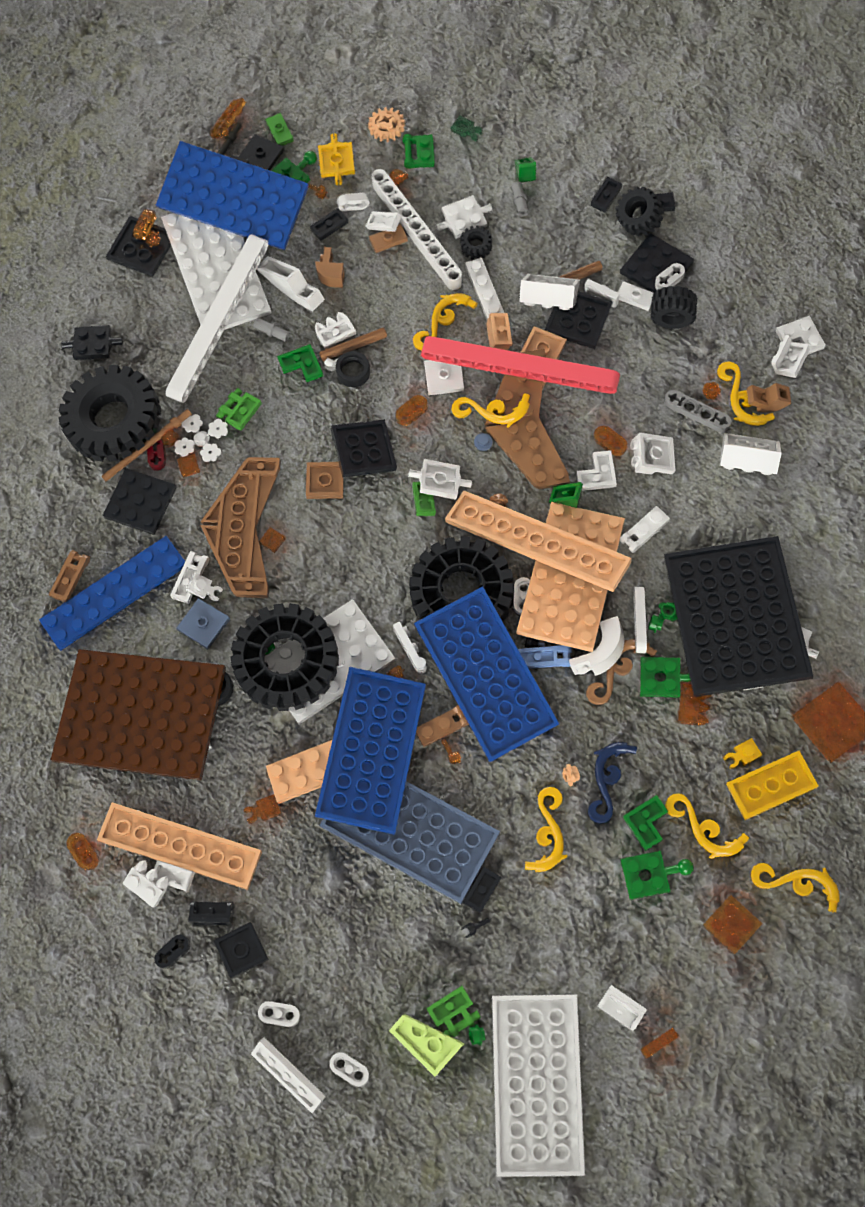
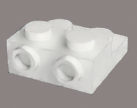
(653, 454)

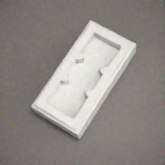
(383, 221)
(601, 291)
(635, 296)
(177, 876)

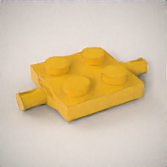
(336, 159)

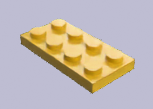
(772, 785)

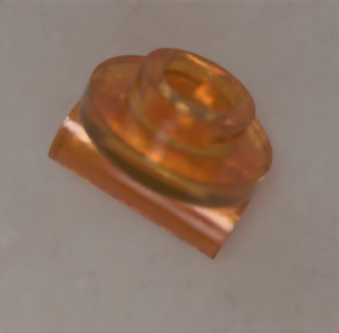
(398, 176)

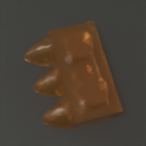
(691, 707)

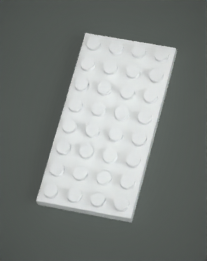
(205, 260)
(537, 1086)

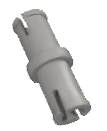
(520, 198)
(271, 329)

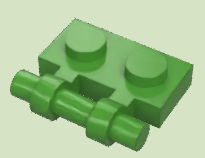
(242, 412)
(451, 1006)

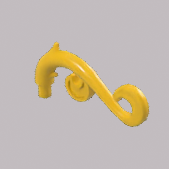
(446, 320)
(736, 395)
(517, 414)
(553, 829)
(729, 849)
(823, 877)

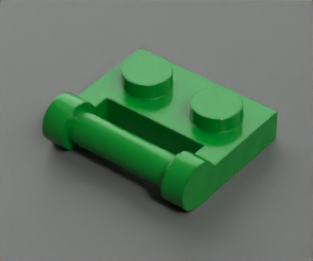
(425, 151)

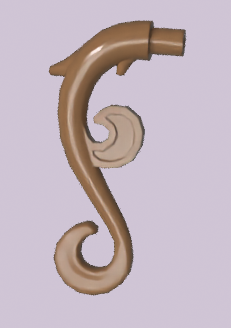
(621, 670)

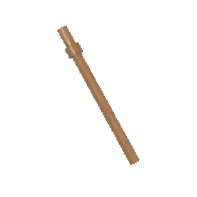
(175, 422)

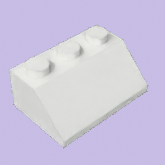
(549, 291)
(750, 454)

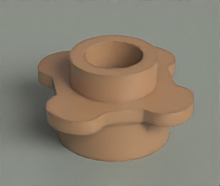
(499, 499)

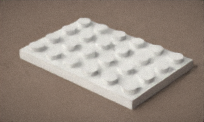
(357, 647)

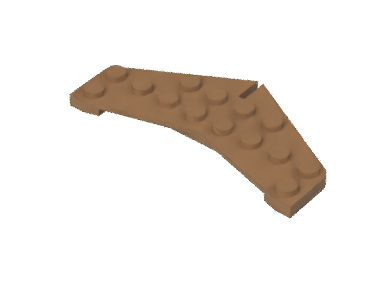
(527, 439)
(237, 516)

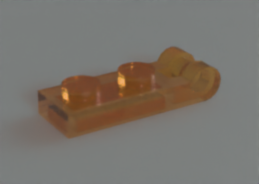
(227, 118)

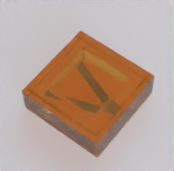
(272, 540)

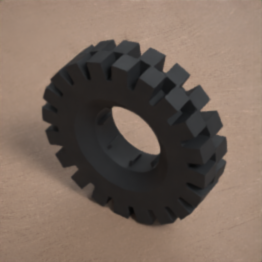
(106, 387)
(457, 557)
(290, 688)

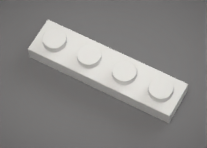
(483, 287)
(288, 1075)

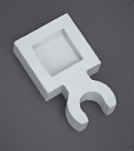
(201, 587)

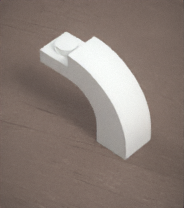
(606, 653)

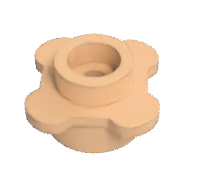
(570, 774)

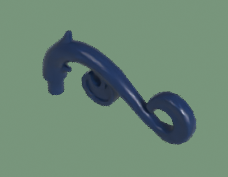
(601, 779)

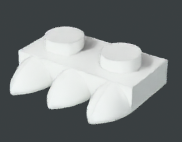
(335, 331)
(145, 883)

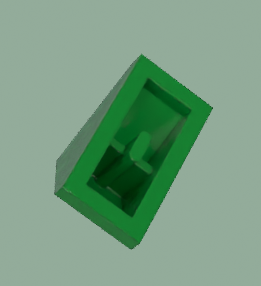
(525, 169)
(567, 494)

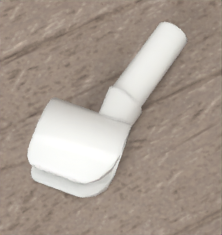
(330, 364)

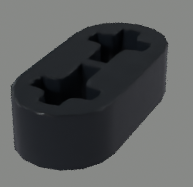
(168, 948)

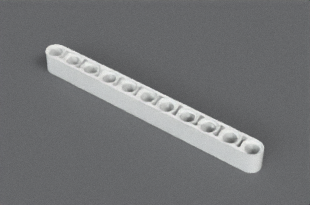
(216, 319)

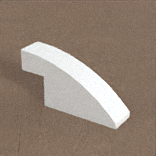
(290, 282)

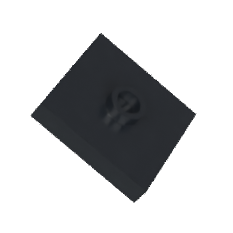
(262, 152)
(241, 950)

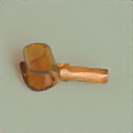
(320, 191)
(454, 757)

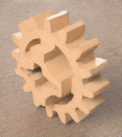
(386, 124)

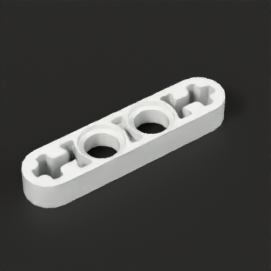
(640, 620)

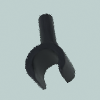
(473, 927)

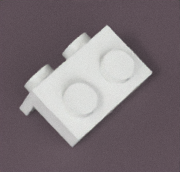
(789, 357)

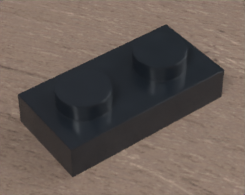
(606, 194)
(329, 224)
(482, 890)

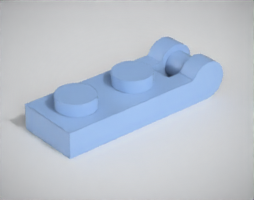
(546, 656)

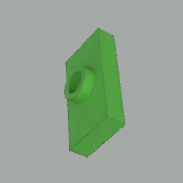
(279, 130)
(423, 502)

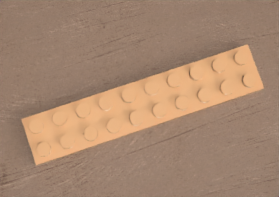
(539, 541)

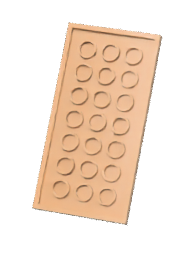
(559, 604)

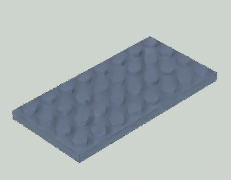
(429, 843)

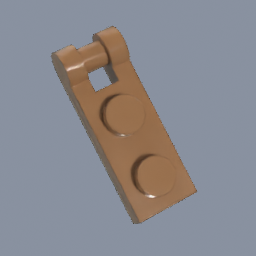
(69, 576)
(440, 726)

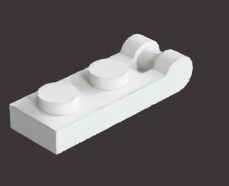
(645, 529)
(179, 591)
(410, 648)

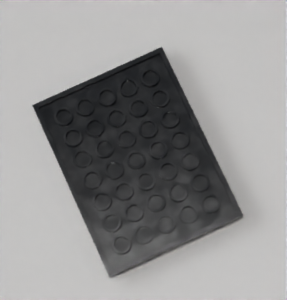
(737, 617)

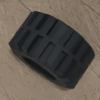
(633, 200)
(674, 307)

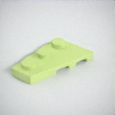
(426, 1043)

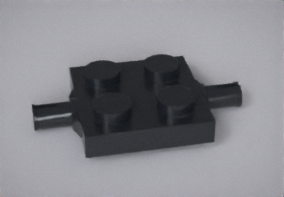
(92, 342)

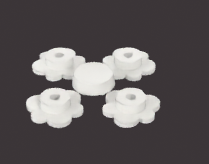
(201, 438)

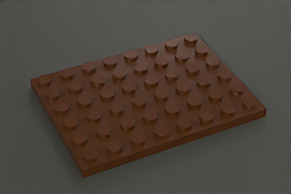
(139, 714)

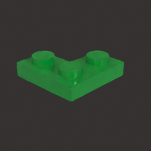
(304, 359)
(641, 821)

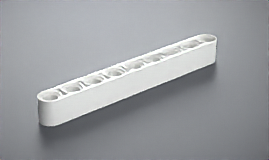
(417, 230)

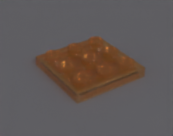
(832, 722)

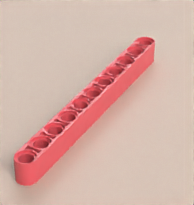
(520, 365)

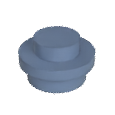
(483, 442)

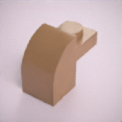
(328, 272)
(769, 399)

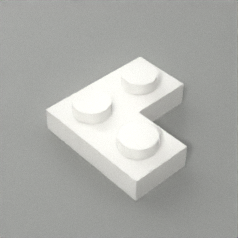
(804, 331)
(602, 475)

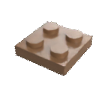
(324, 481)

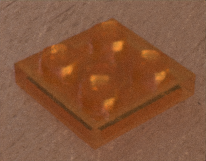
(732, 924)

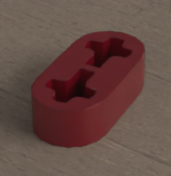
(160, 453)

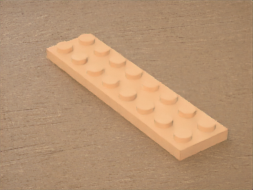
(179, 845)

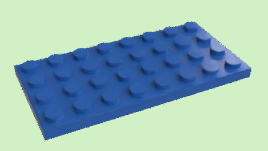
(232, 195)
(486, 674)
(371, 751)

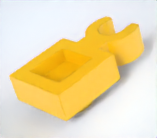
(745, 752)

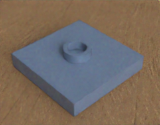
(203, 623)

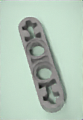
(695, 414)

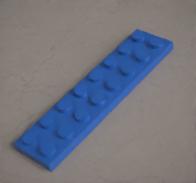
(112, 593)

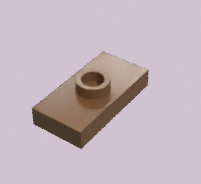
(388, 239)

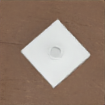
(443, 378)

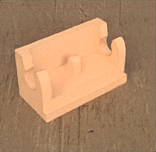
(499, 331)

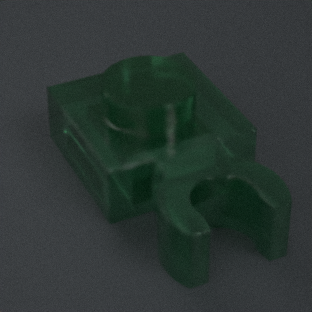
(465, 127)

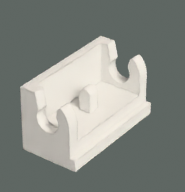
(622, 1008)

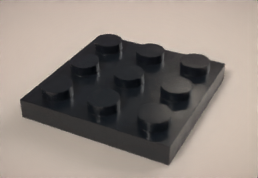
(136, 252)
(652, 259)
(582, 322)
(363, 448)
(139, 501)

